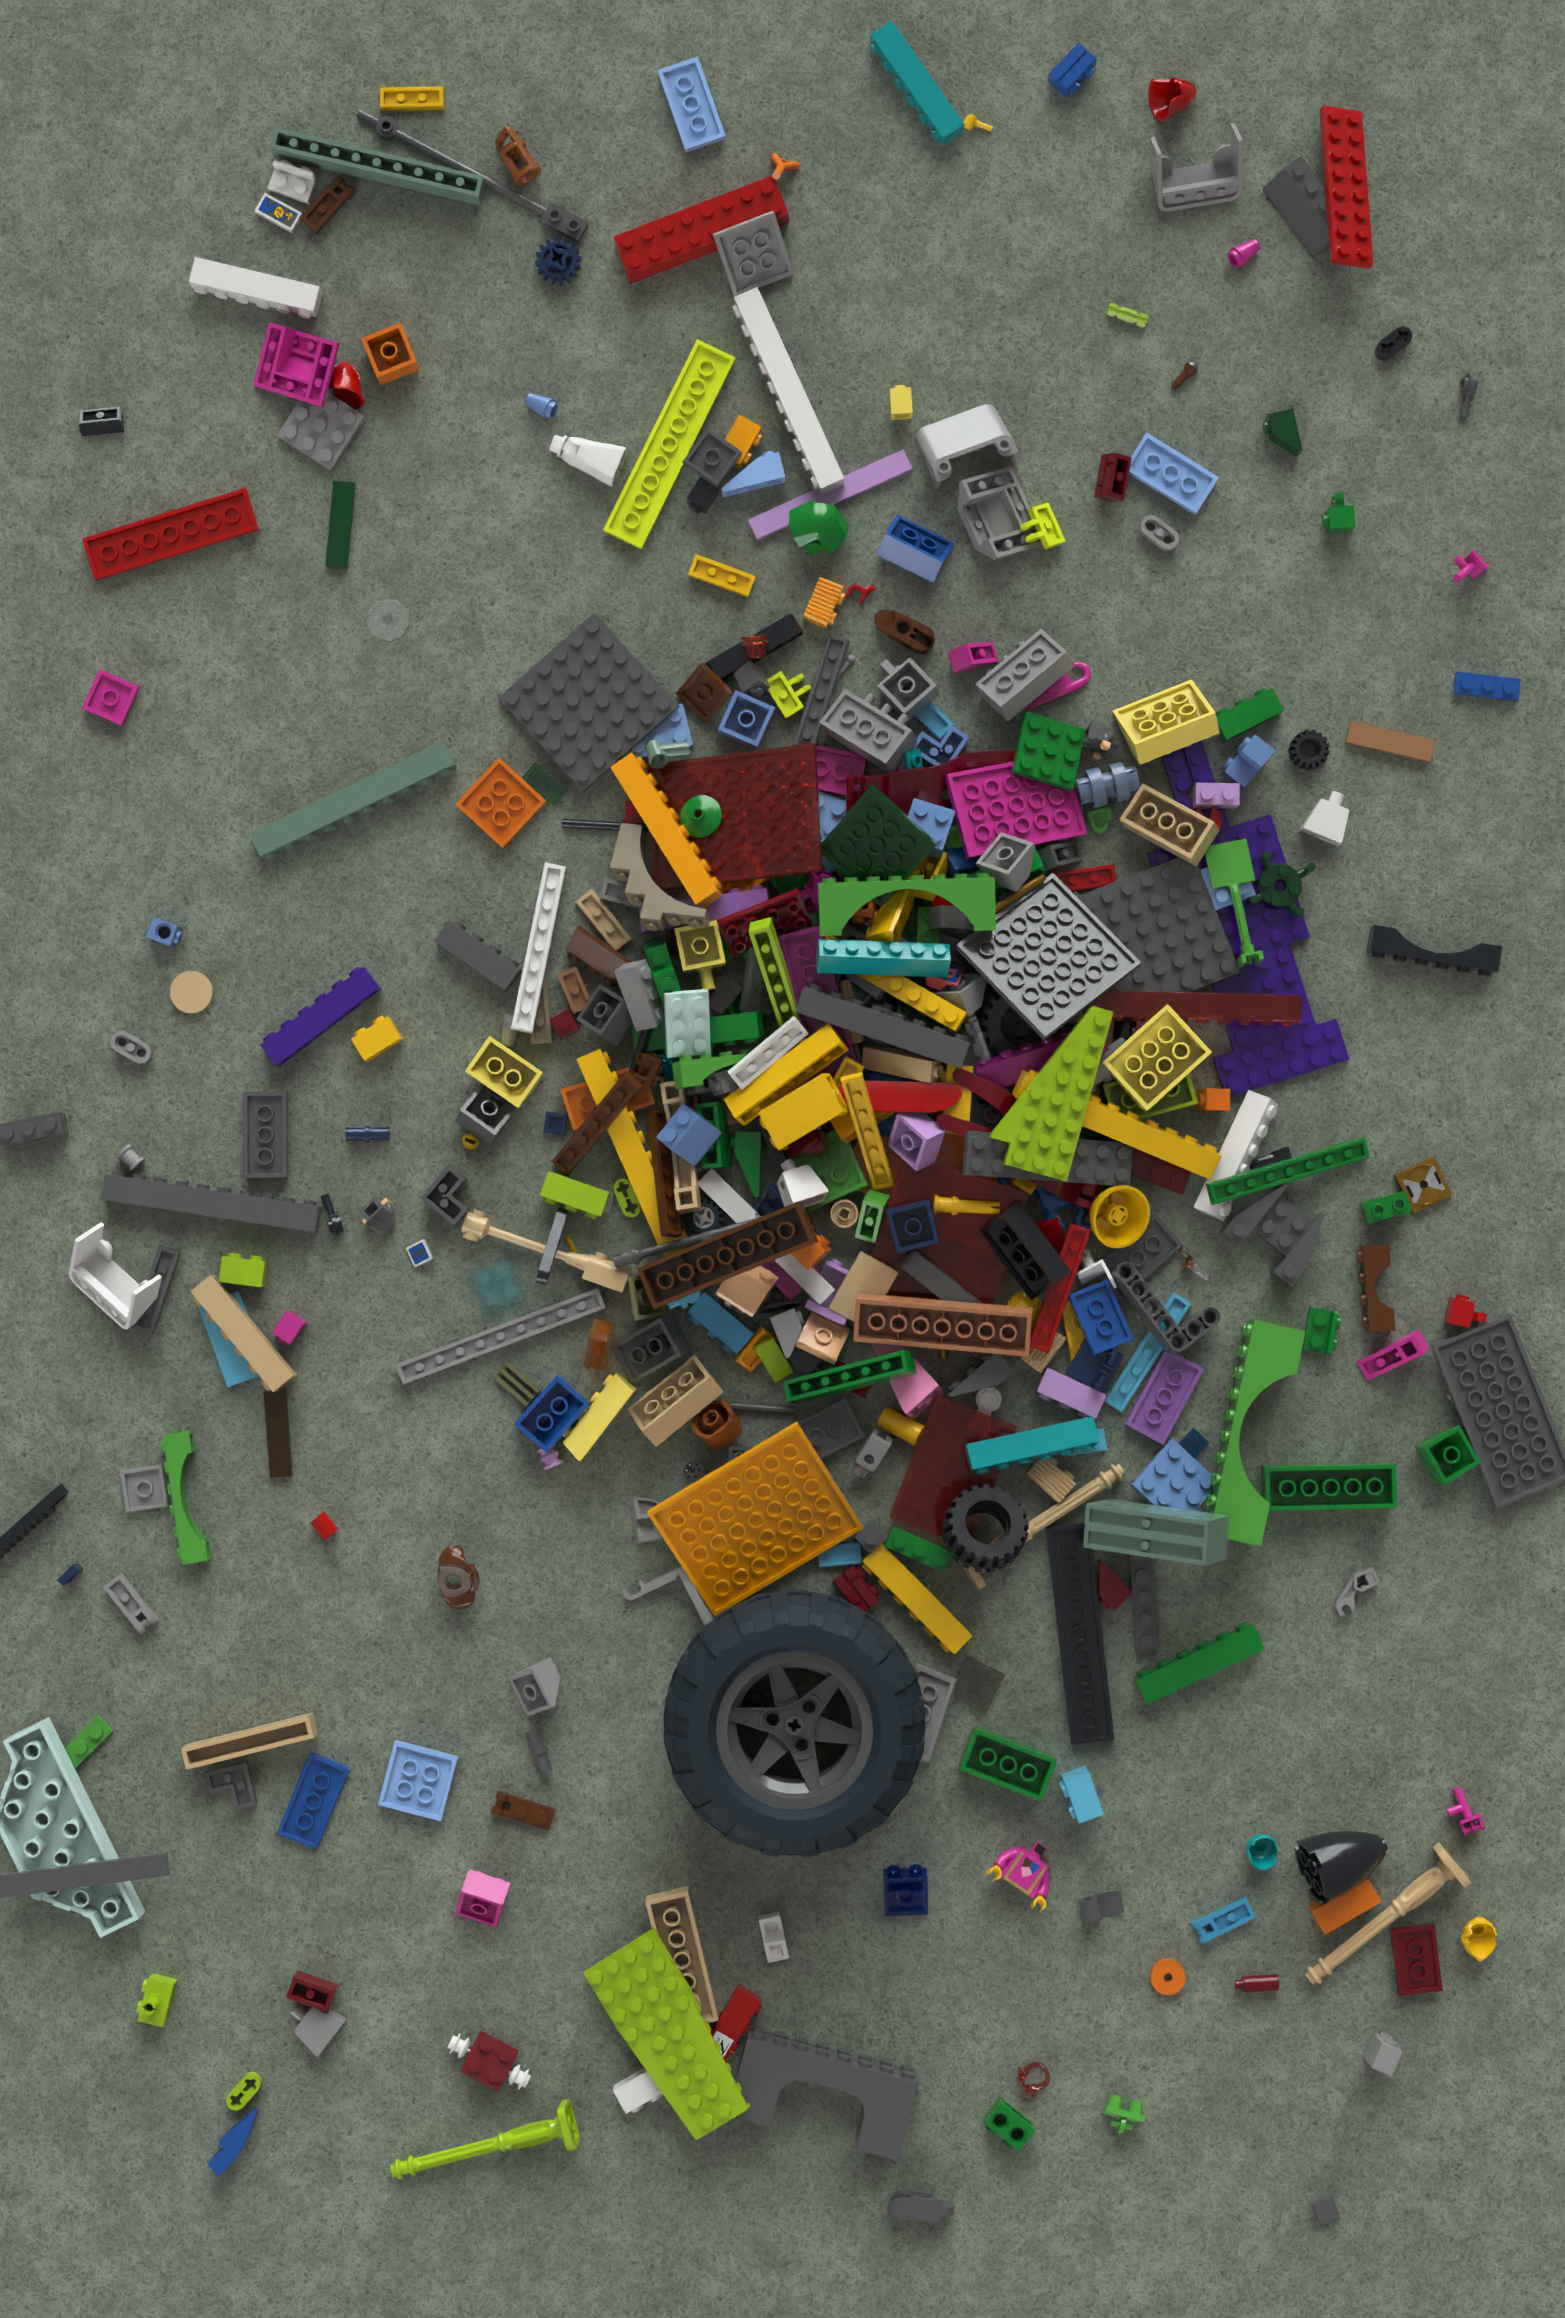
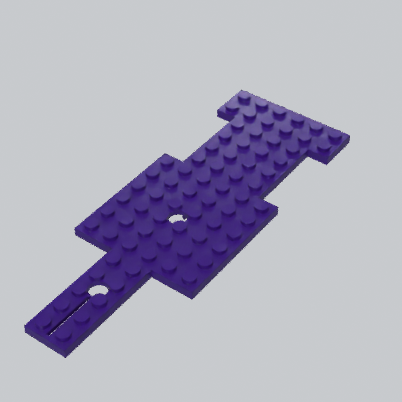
(1259, 1051)

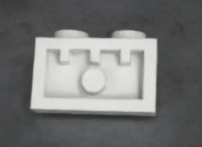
(292, 181)

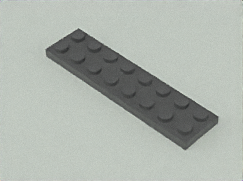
(1092, 1162)

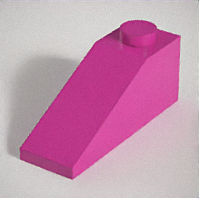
(1393, 1355)

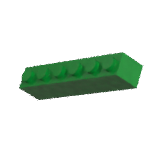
(722, 1029)
(850, 1377)
(1199, 1662)

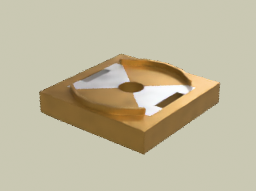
(1423, 1172)

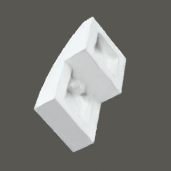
(773, 1937)

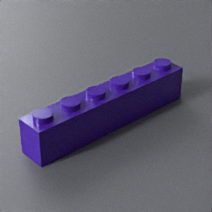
(321, 1016)

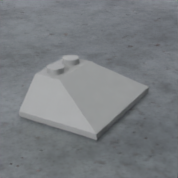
(993, 511)

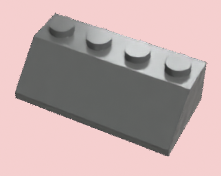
(1302, 204)

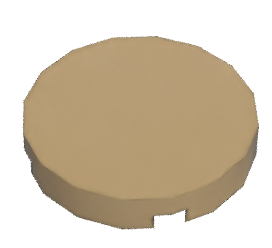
(191, 992)

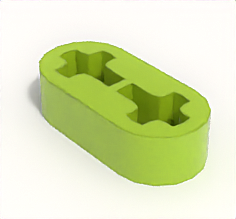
(622, 1200)
(240, 2087)

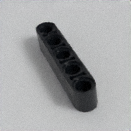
(778, 633)

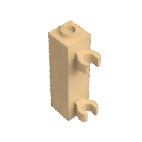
(901, 1063)

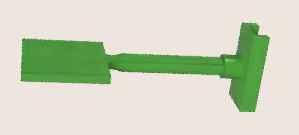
(1228, 867)

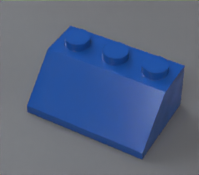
(915, 548)
(552, 1413)

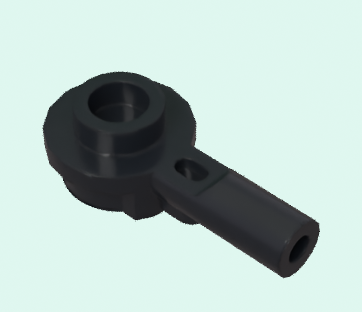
(334, 1224)

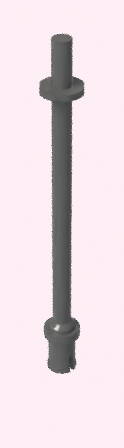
(637, 1255)

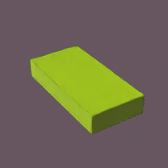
(773, 1359)

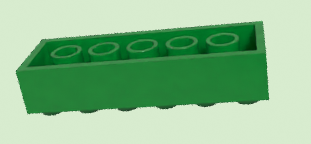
(1329, 1486)

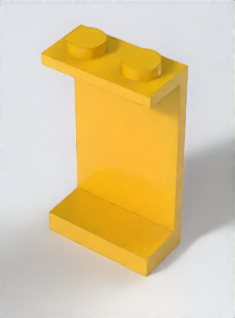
(802, 1111)

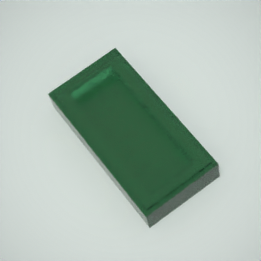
(544, 784)

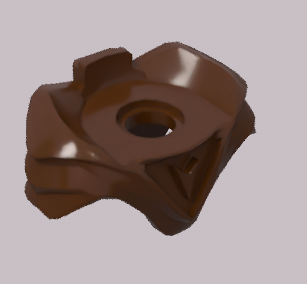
(454, 1563)

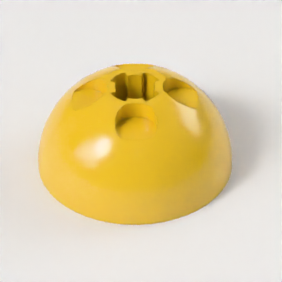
(1119, 1216)

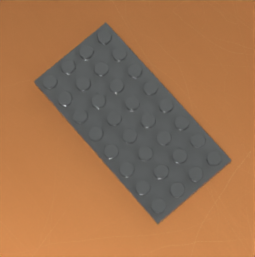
(1501, 1410)

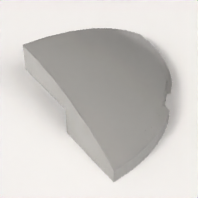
(644, 1527)

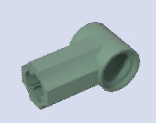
(660, 754)

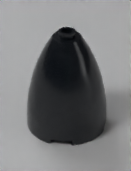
(1338, 1861)

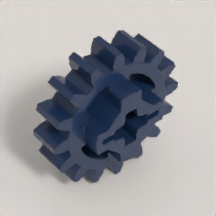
(550, 265)

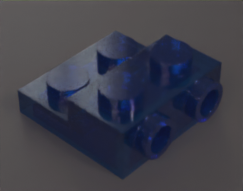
(905, 1890)

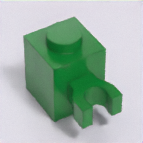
(1339, 517)

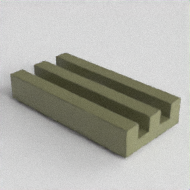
(530, 1395)

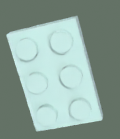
(687, 1023)

